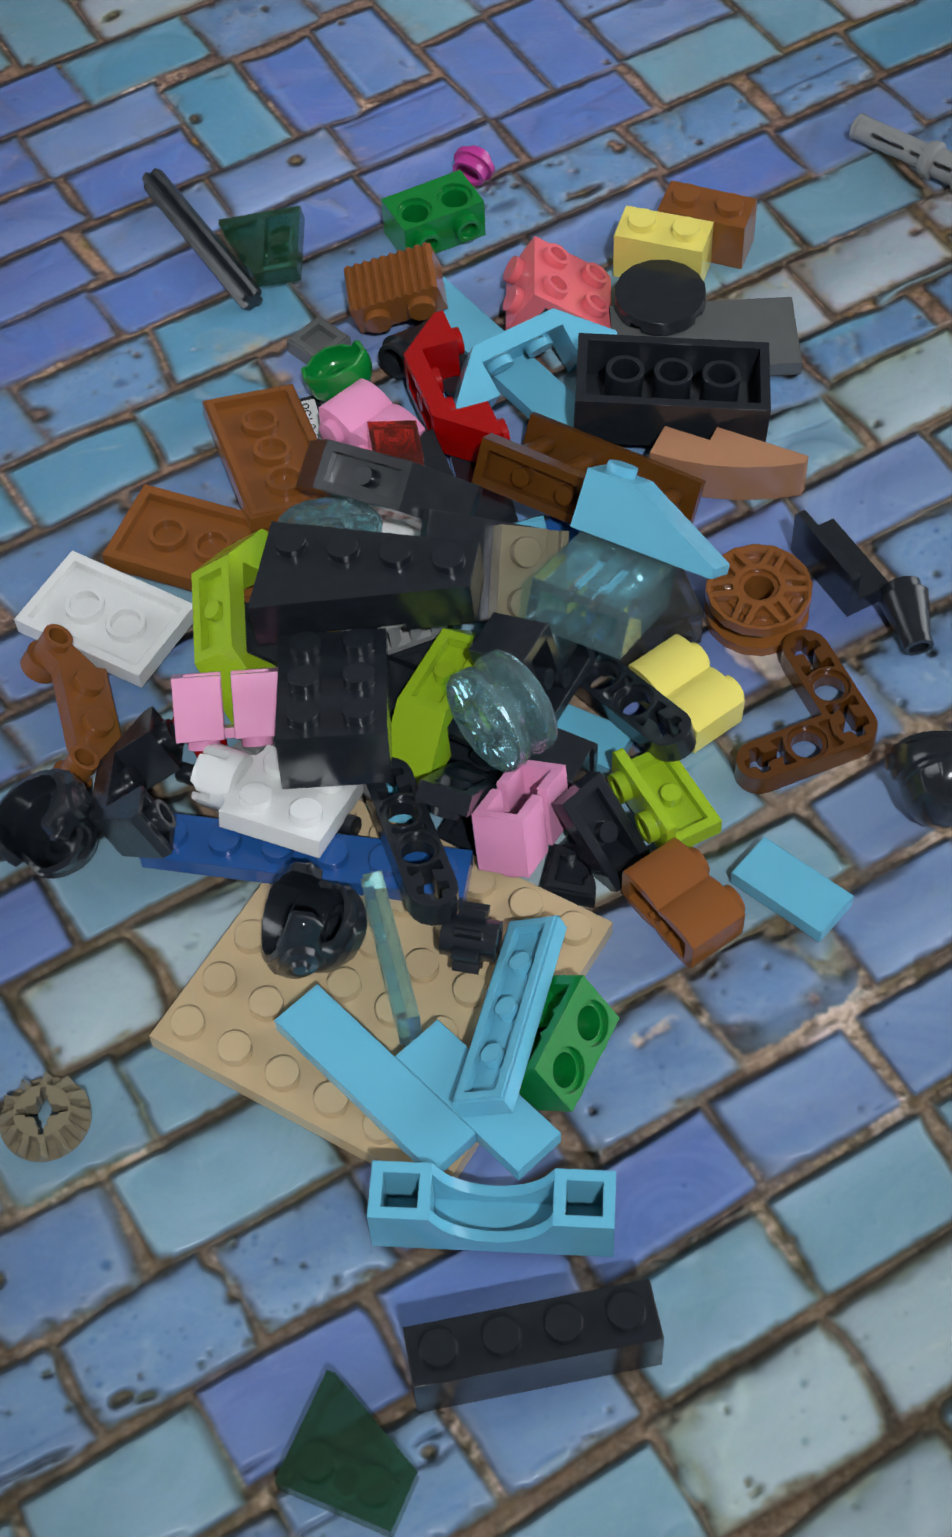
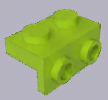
(663, 799)

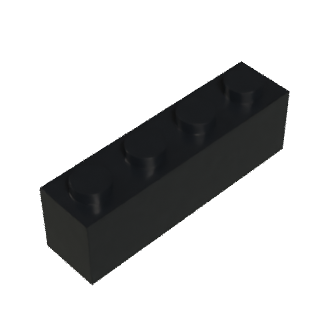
(534, 1345)

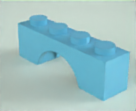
(432, 1210)

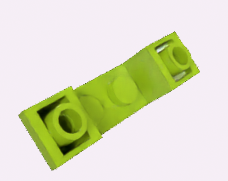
(220, 612)
(423, 708)

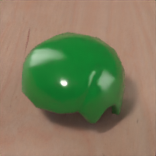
(336, 369)

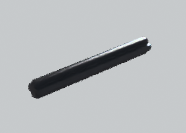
(202, 239)

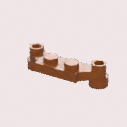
(81, 697)

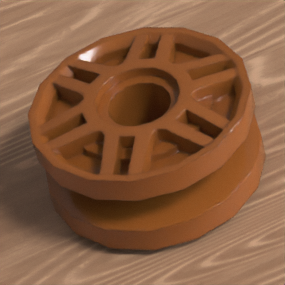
(758, 600)

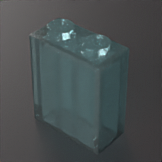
(600, 594)

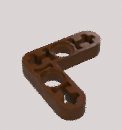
(824, 727)

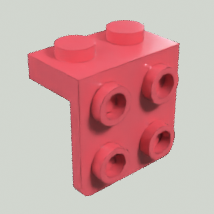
(555, 279)

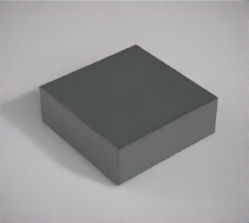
(314, 338)

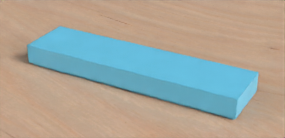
(509, 1017)
(375, 1080)

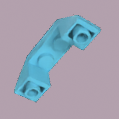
(530, 337)

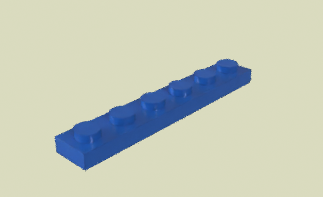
(219, 852)

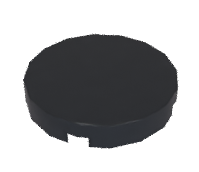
(660, 297)

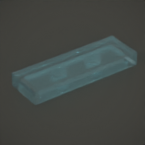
(391, 958)

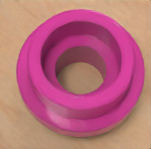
(474, 164)

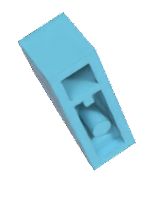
(643, 519)

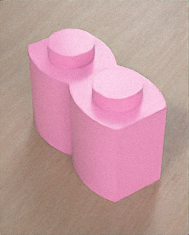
(348, 412)

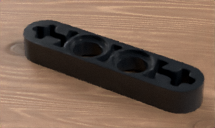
(642, 727)
(415, 837)

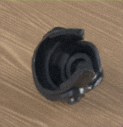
(925, 776)
(48, 824)
(310, 923)

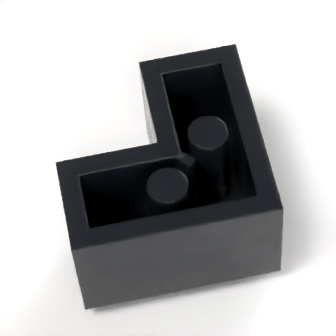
(553, 660)

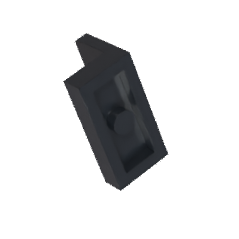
(836, 563)

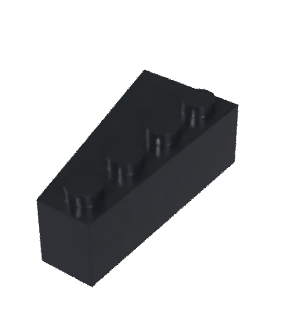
(361, 579)

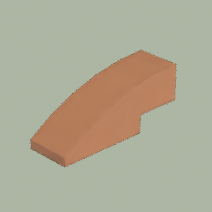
(733, 464)

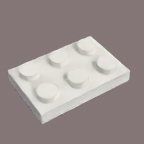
(110, 615)

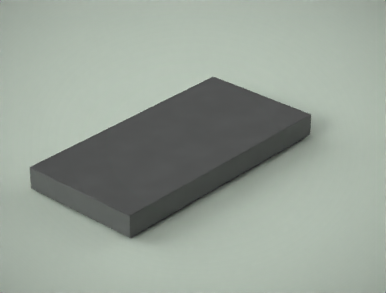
(742, 320)

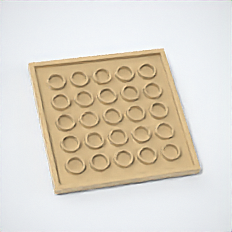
(230, 1004)

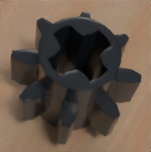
(471, 938)

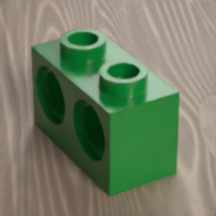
(435, 212)
(567, 1044)

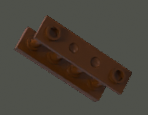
(553, 465)

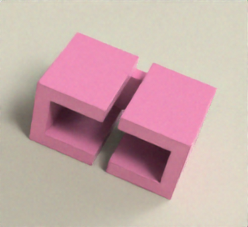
(200, 708)
(518, 820)

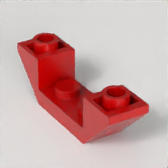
(429, 361)

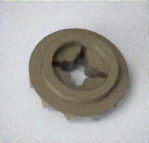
(62, 1131)

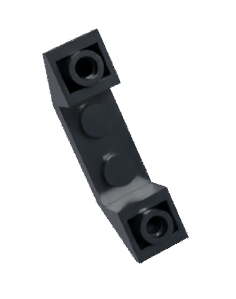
(383, 481)
(120, 796)

